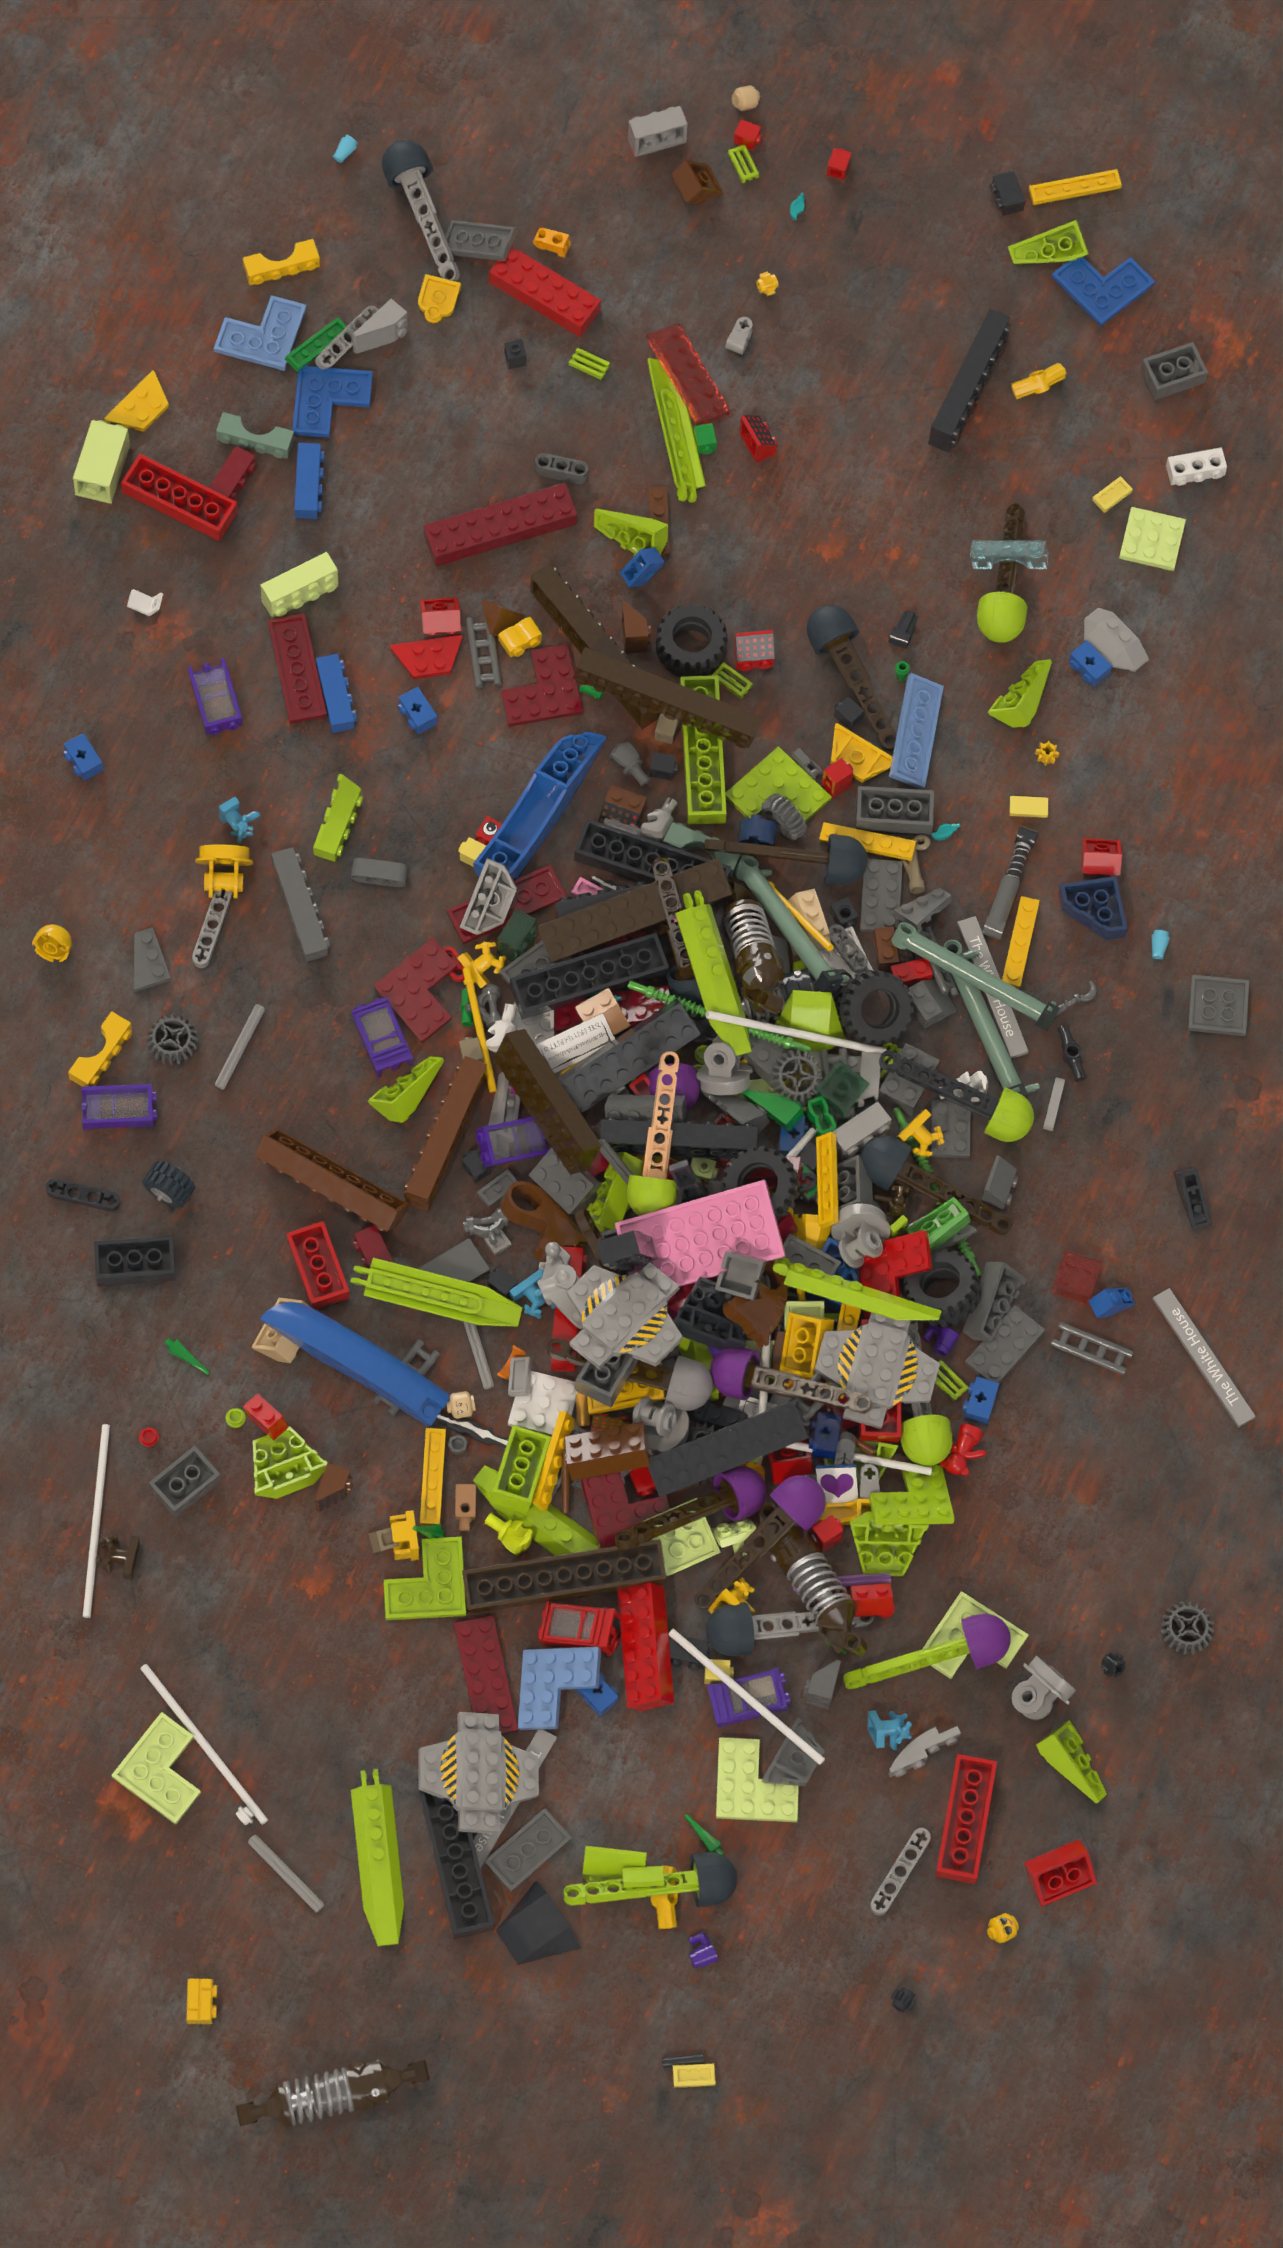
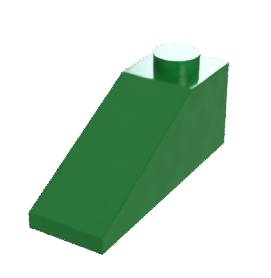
(780, 1110)

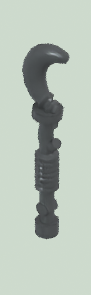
(1078, 998)

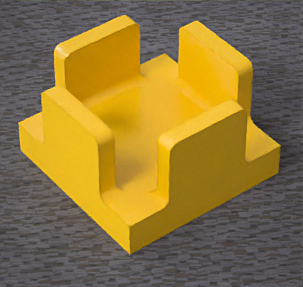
(404, 1534)

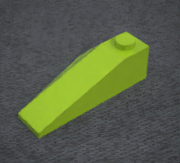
(1055, 245)
(631, 530)
(1022, 700)
(404, 1096)
(1064, 1752)

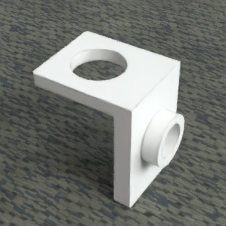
(144, 603)

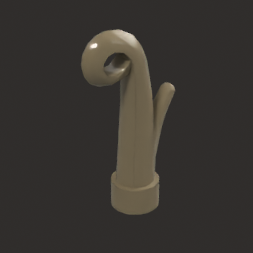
(912, 867)

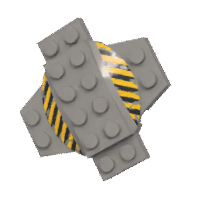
(624, 1315)
(878, 1363)
(478, 1772)

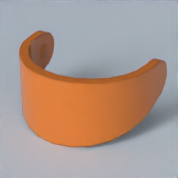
(517, 1352)

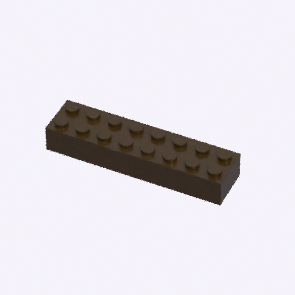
(547, 1101)

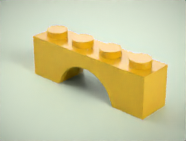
(261, 269)
(87, 1070)
(846, 1511)

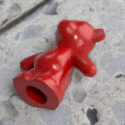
(962, 1451)

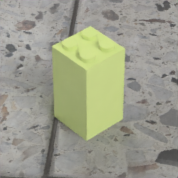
(101, 461)

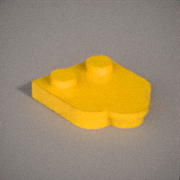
(438, 297)

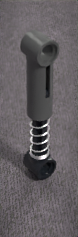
(1009, 884)

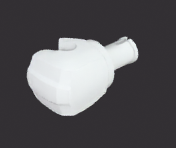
(502, 1027)
(977, 1081)

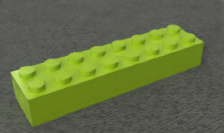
(703, 763)

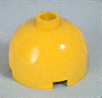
(53, 943)

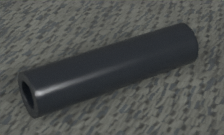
(683, 2060)

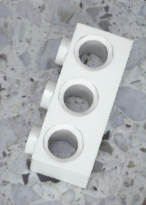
(1199, 459)

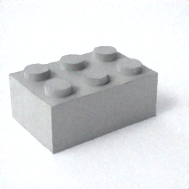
(657, 131)
(860, 1130)

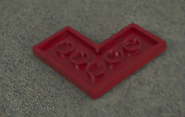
(552, 696)
(409, 989)
(611, 1510)

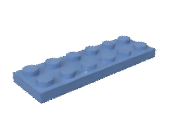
(916, 731)

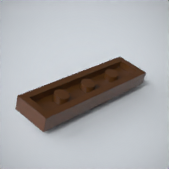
(659, 510)

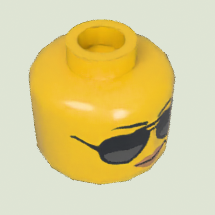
(1002, 1928)

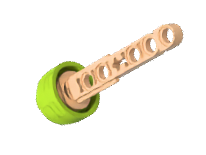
(653, 1190)

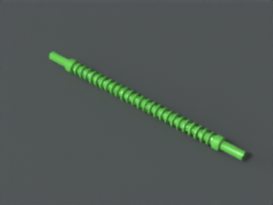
(651, 992)
(965, 1250)

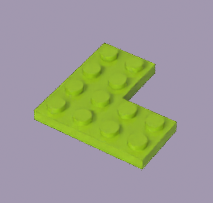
(779, 776)
(922, 1503)
(438, 1592)

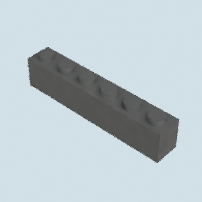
(299, 904)

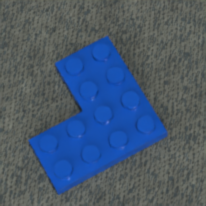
(1101, 295)
(322, 389)

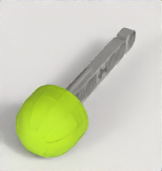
(926, 1436)

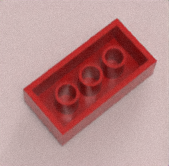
(317, 1265)

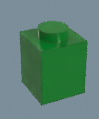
(705, 438)

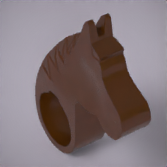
(547, 1218)
(762, 1314)

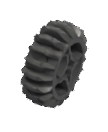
(789, 820)
(160, 1049)
(798, 1067)
(1193, 1633)

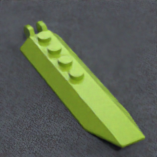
(677, 434)
(712, 970)
(852, 1293)
(437, 1294)
(550, 1527)
(378, 1859)

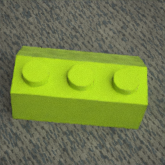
(607, 1863)

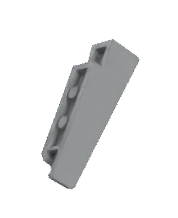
(505, 1105)

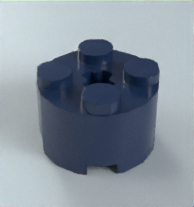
(757, 831)

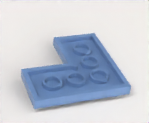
(263, 343)
(546, 1674)

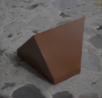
(499, 617)

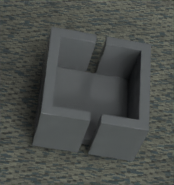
(740, 1275)

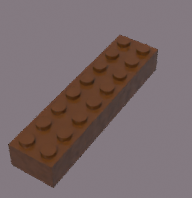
(446, 1133)
(331, 1180)

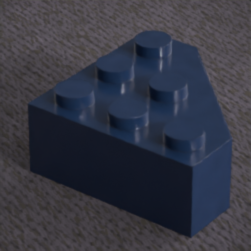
(1095, 905)

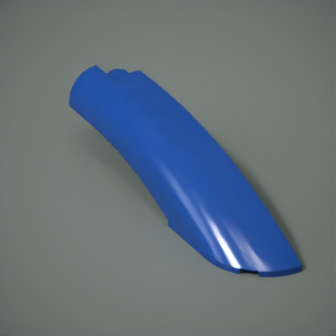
(542, 803)
(358, 1359)

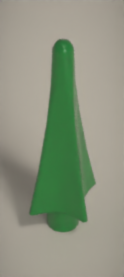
(181, 1352)
(430, 1531)
(709, 1841)

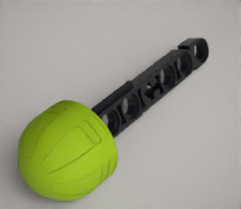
(1008, 1117)

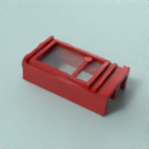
(577, 1626)

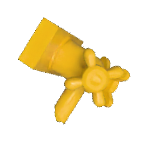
(482, 963)
(921, 1134)
(734, 1596)

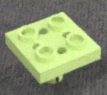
(733, 1533)

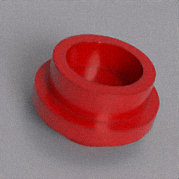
(149, 1437)

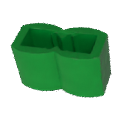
(818, 1115)

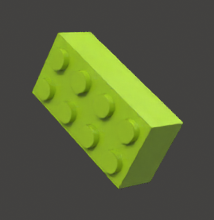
(520, 1469)

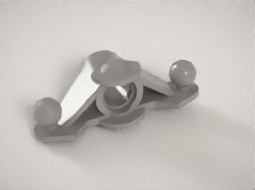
(557, 1280)

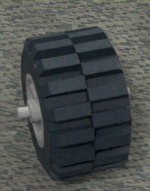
(168, 1184)

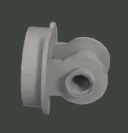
(723, 1070)
(860, 1233)
(663, 1424)
(1037, 1694)

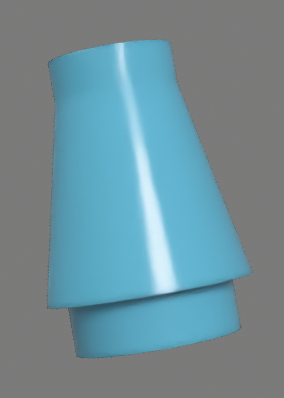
(345, 148)
(1159, 943)

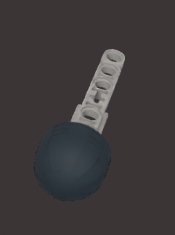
(406, 167)
(734, 1629)

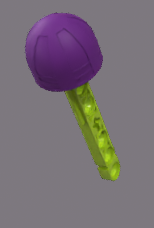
(985, 1639)

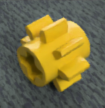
(767, 283)
(1043, 757)

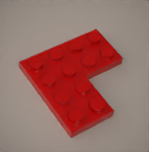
(899, 1258)

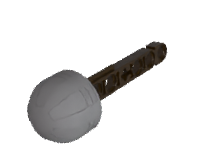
(686, 1385)

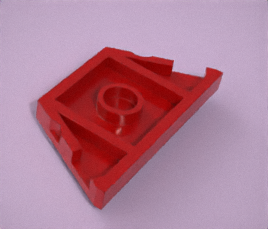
(429, 656)

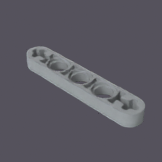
(341, 342)
(211, 933)
(898, 1881)

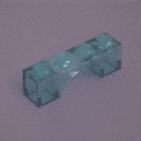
(1029, 553)

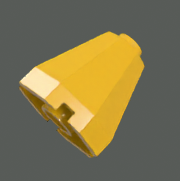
(810, 1231)

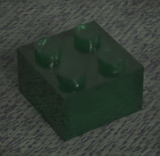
(517, 935)
(842, 1088)

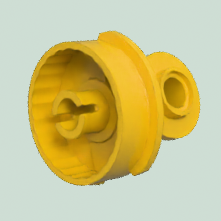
(223, 856)

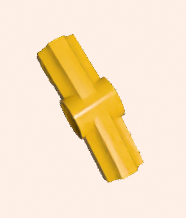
(1038, 381)
(665, 1904)

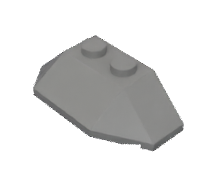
(1114, 640)
(490, 899)

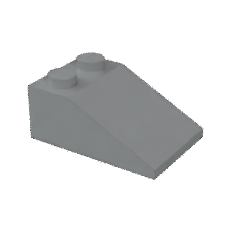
(382, 328)

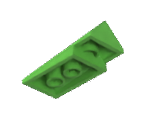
(942, 1223)

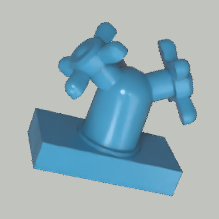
(230, 813)
(530, 1288)
(879, 1729)

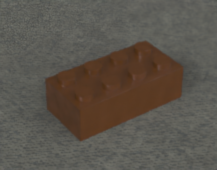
(607, 1451)

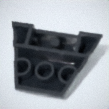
(704, 1320)
(536, 1928)

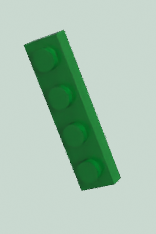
(315, 345)

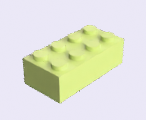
(299, 585)

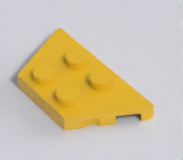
(141, 405)
(863, 756)

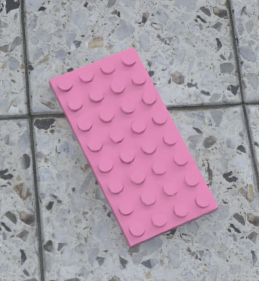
(696, 1234)

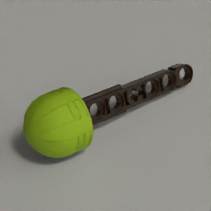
(1000, 613)

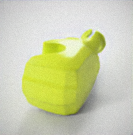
(511, 1534)

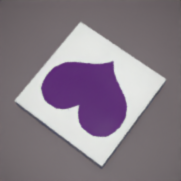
(838, 1482)

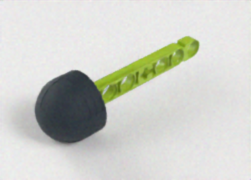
(710, 1879)

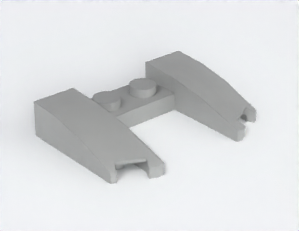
(866, 1066)

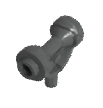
(489, 994)
(474, 1225)

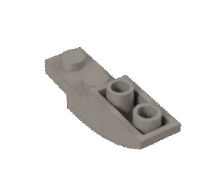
(915, 1753)

